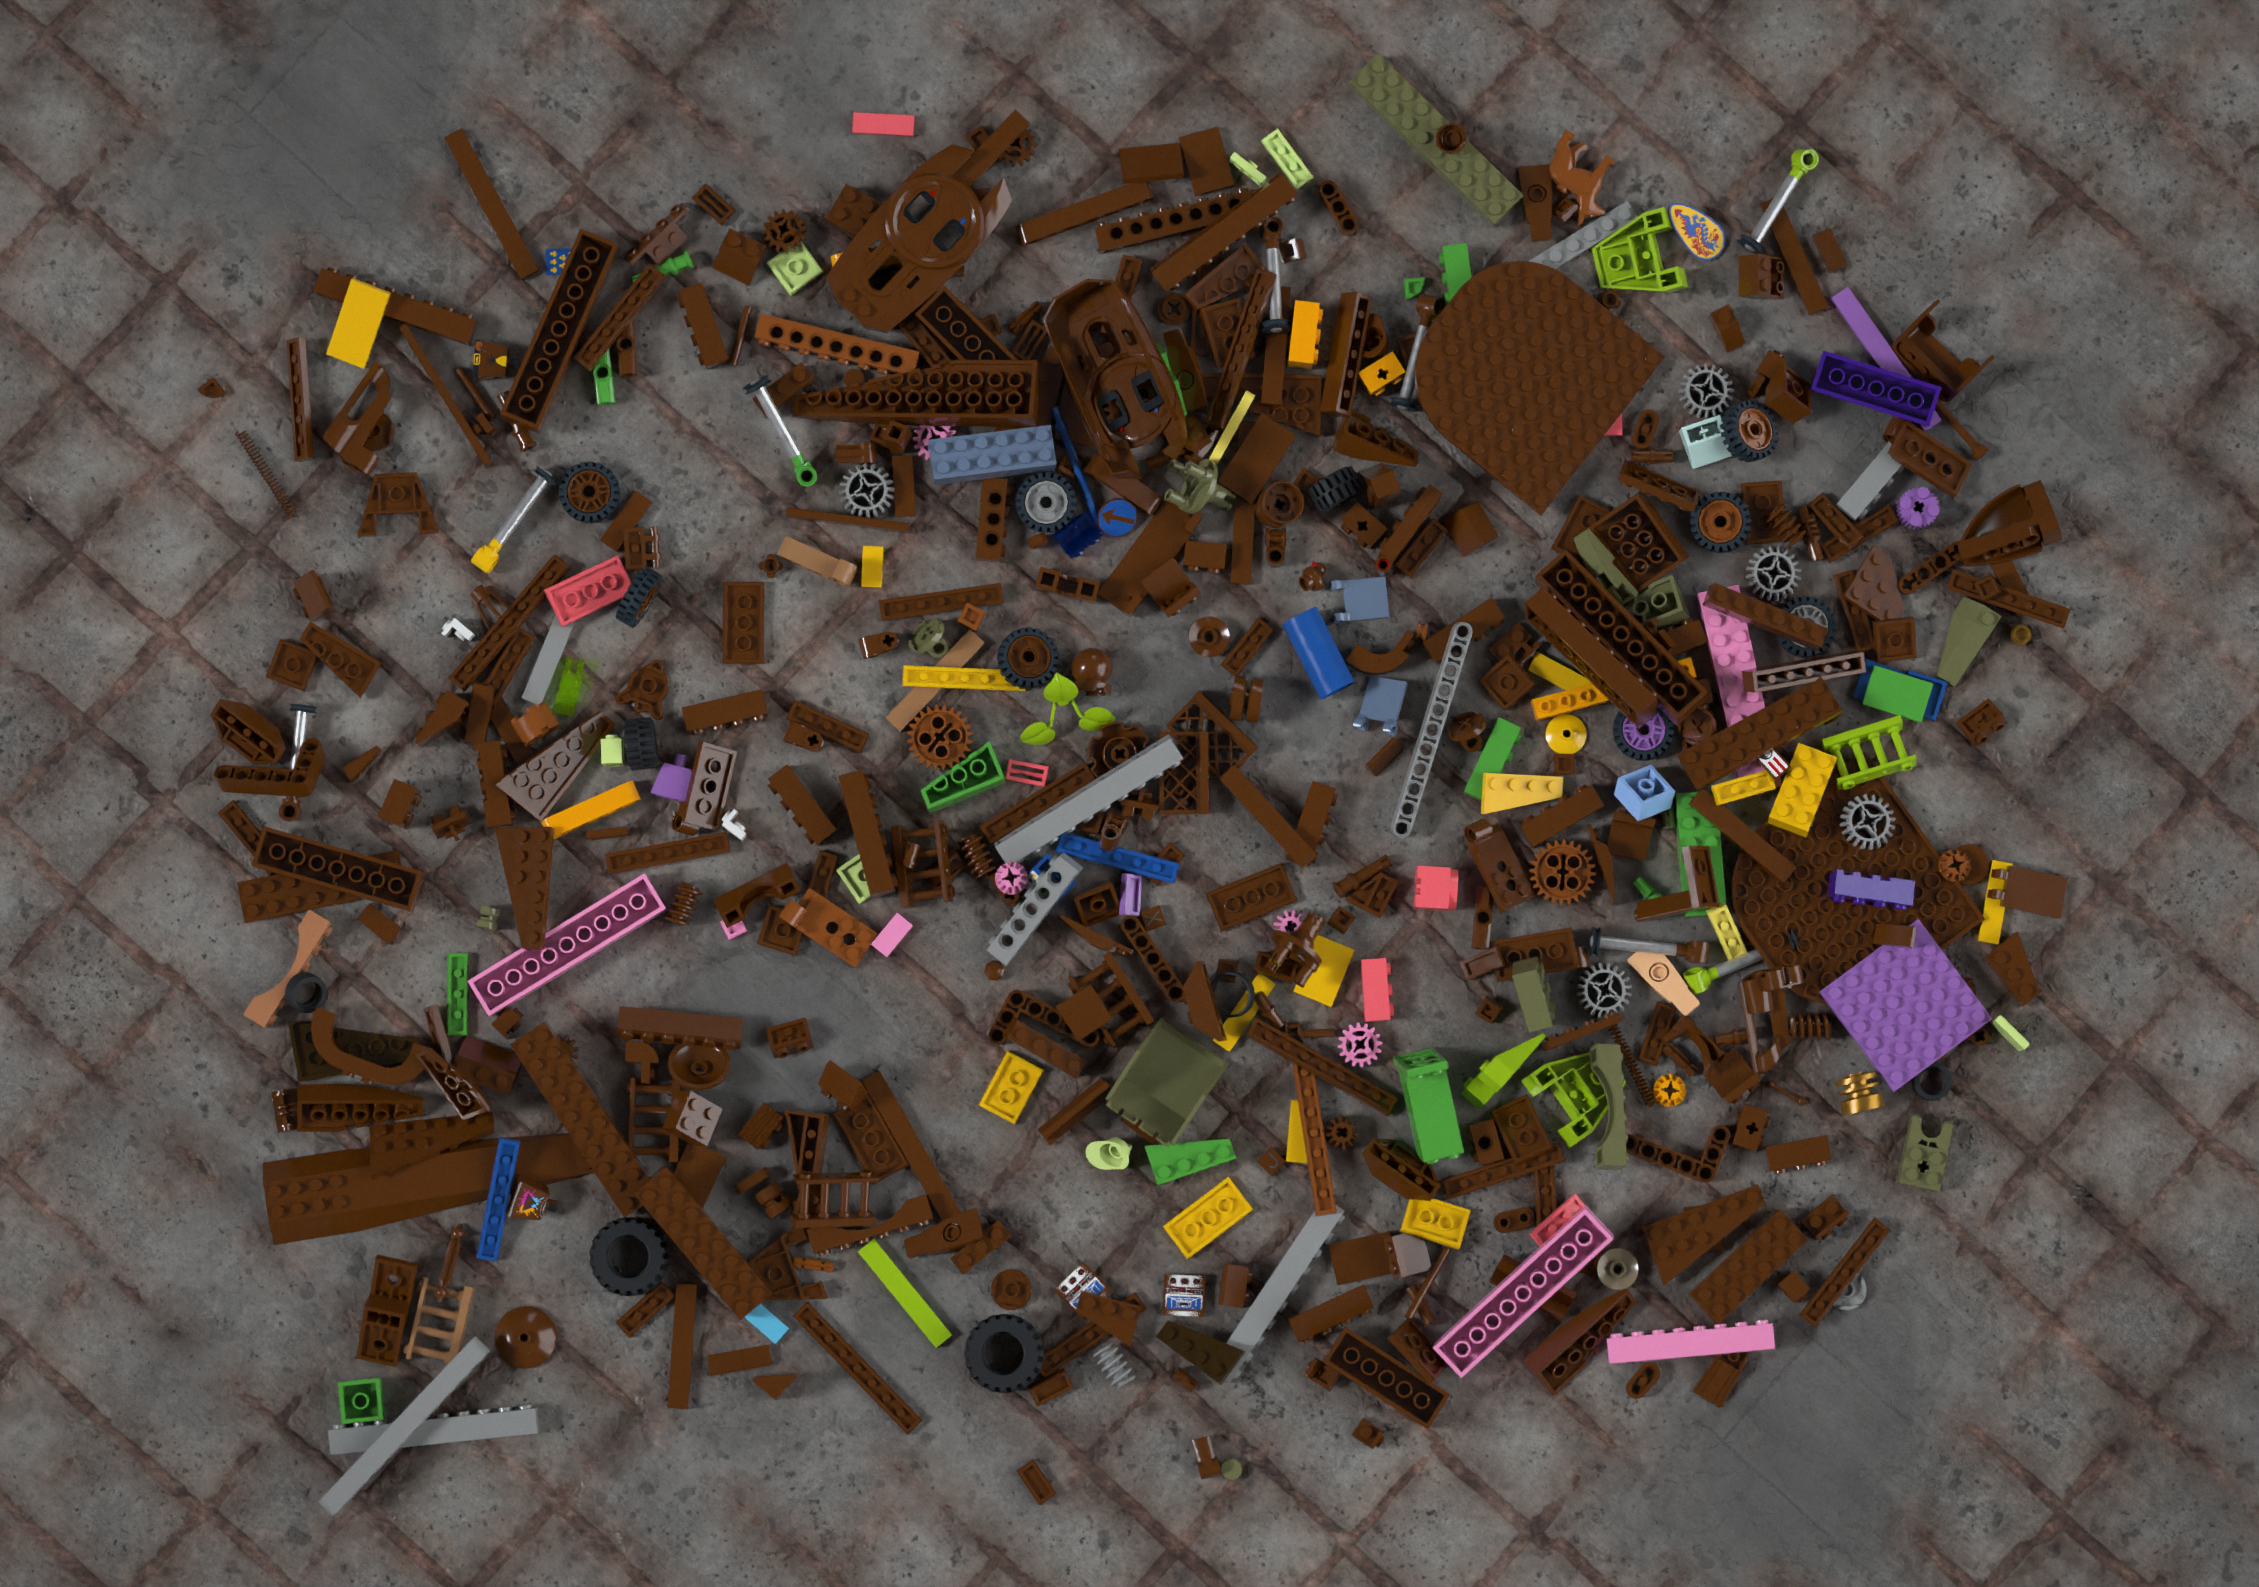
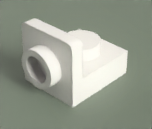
(461, 631)
(736, 828)

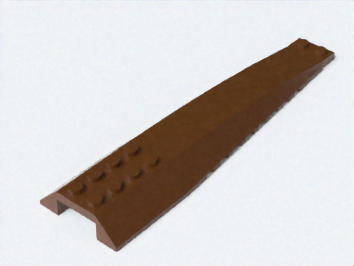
(337, 1196)

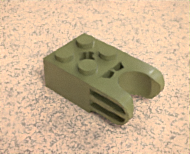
(1924, 1149)

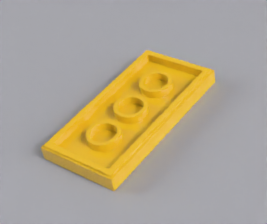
(358, 323)
(1207, 1217)

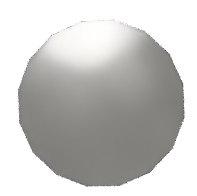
(1852, 1295)

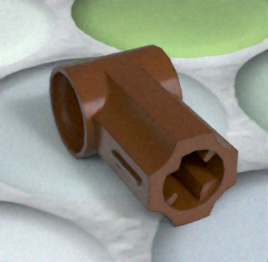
(861, 453)
(1207, 1461)

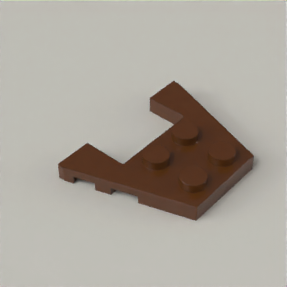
(397, 495)
(778, 1272)

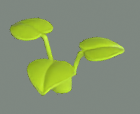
(1061, 692)

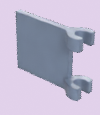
(1362, 599)
(1382, 703)

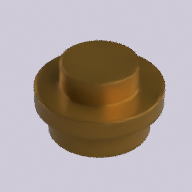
(2020, 634)

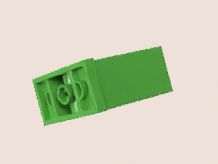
(1429, 1105)

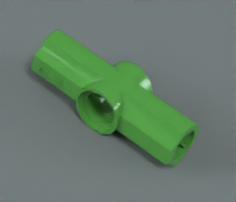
(604, 386)

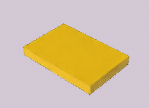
(1325, 982)
(1011, 1087)
(1436, 1221)

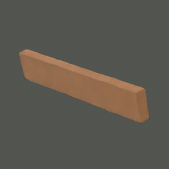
(921, 696)

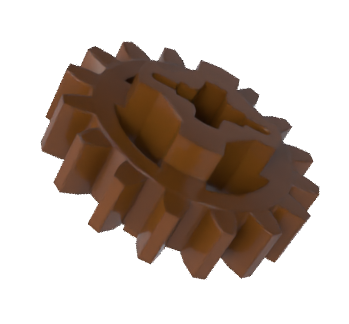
(1020, 150)
(783, 239)

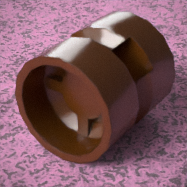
(773, 1200)

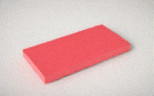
(588, 591)

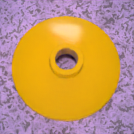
(1555, 737)

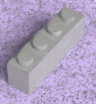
(1869, 484)

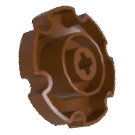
(1112, 739)

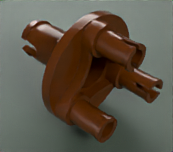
(1299, 947)

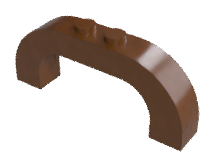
(322, 1035)

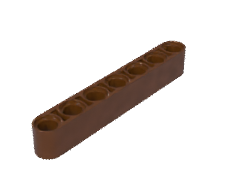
(1083, 212)

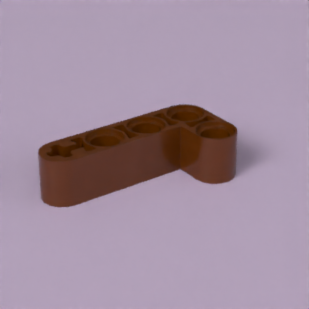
(1129, 489)

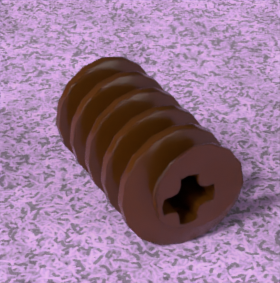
(1785, 524)
(978, 856)
(683, 904)
(1807, 1026)

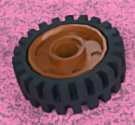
(1749, 431)
(1723, 538)

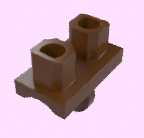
(1148, 805)
(451, 826)

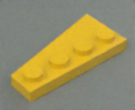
(1517, 790)

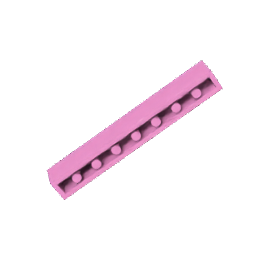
(1690, 1343)

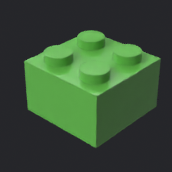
(361, 1400)

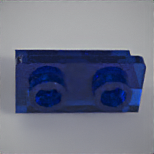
(1078, 535)

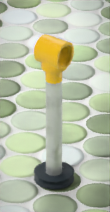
(487, 556)

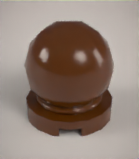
(1092, 670)

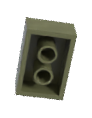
(1533, 994)

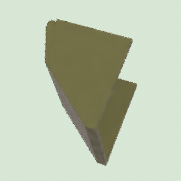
(1165, 1082)

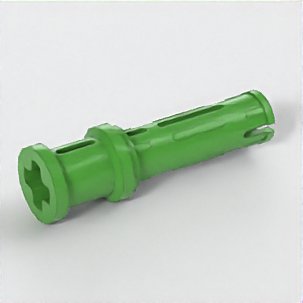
(673, 265)

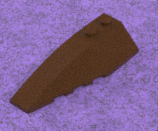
(342, 1106)
(1569, 1347)

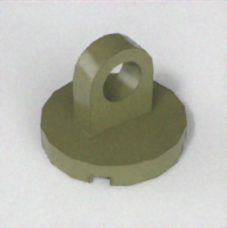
(926, 636)

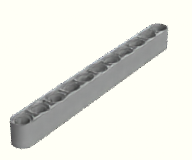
(1438, 721)
(404, 1426)

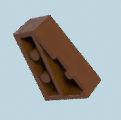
(2013, 969)
(808, 1140)

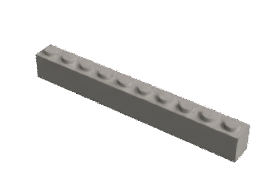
(1089, 800)
(1281, 1284)
(440, 1430)

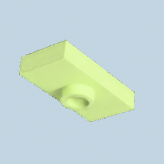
(1248, 168)

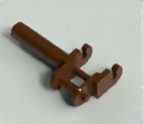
(1317, 1033)

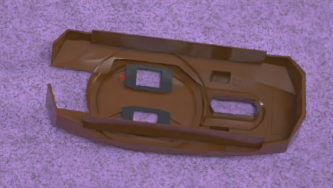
(915, 242)
(1115, 376)

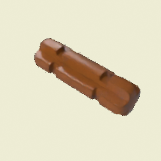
(813, 1264)

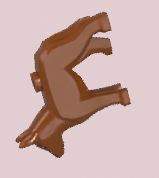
(1577, 181)

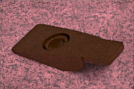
(1537, 200)
(1186, 369)
(1604, 862)
(1094, 938)
(946, 1235)
(1720, 1377)

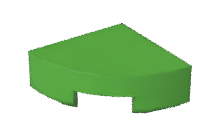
(1413, 287)

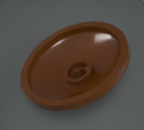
(687, 1060)
(540, 1342)

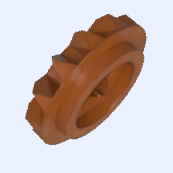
(1951, 873)

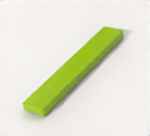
(904, 1293)

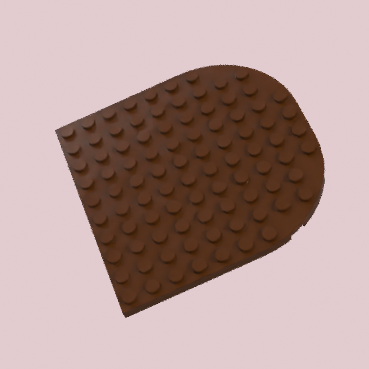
(1528, 375)
(1842, 934)

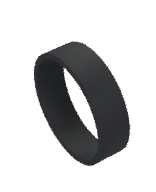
(1251, 993)

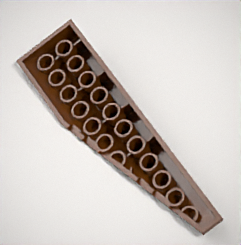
(943, 395)

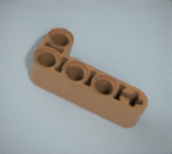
(817, 561)

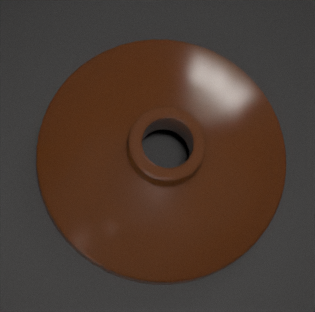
(1212, 626)

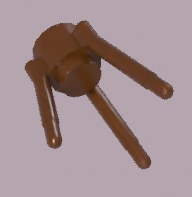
(482, 596)

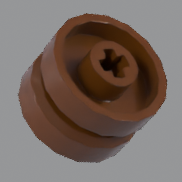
(1245, 699)

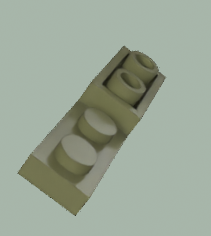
(1599, 564)

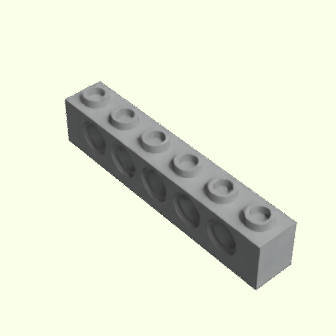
(1068, 870)

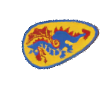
(1697, 231)

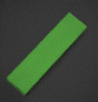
(457, 994)

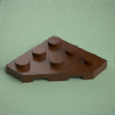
(1876, 587)

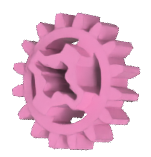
(924, 443)
(1352, 1038)

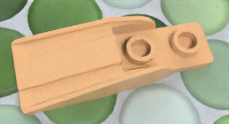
(1664, 980)

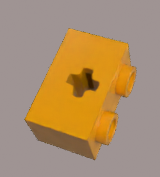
(1388, 364)

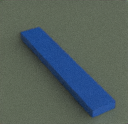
(1118, 858)
(498, 1199)

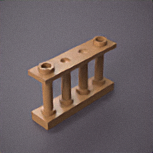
(459, 1316)

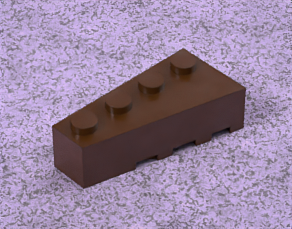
(1380, 485)

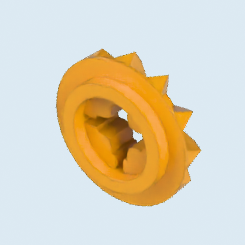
(1663, 1082)

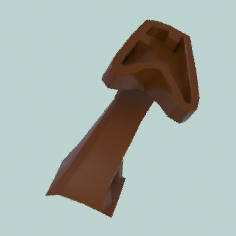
(1710, 1053)

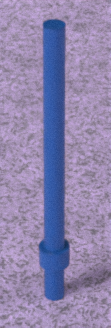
(1061, 427)

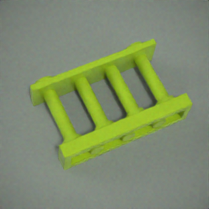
(1871, 733)

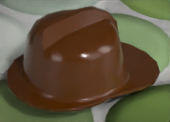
(1376, 340)

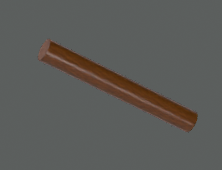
(740, 335)
(475, 393)

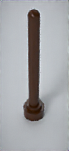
(1976, 448)

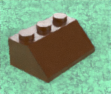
(488, 1065)

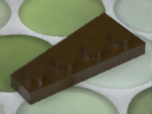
(1205, 1353)

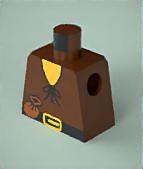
(492, 361)

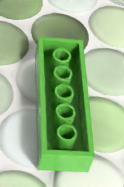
(1697, 831)

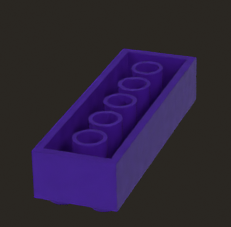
(1876, 388)

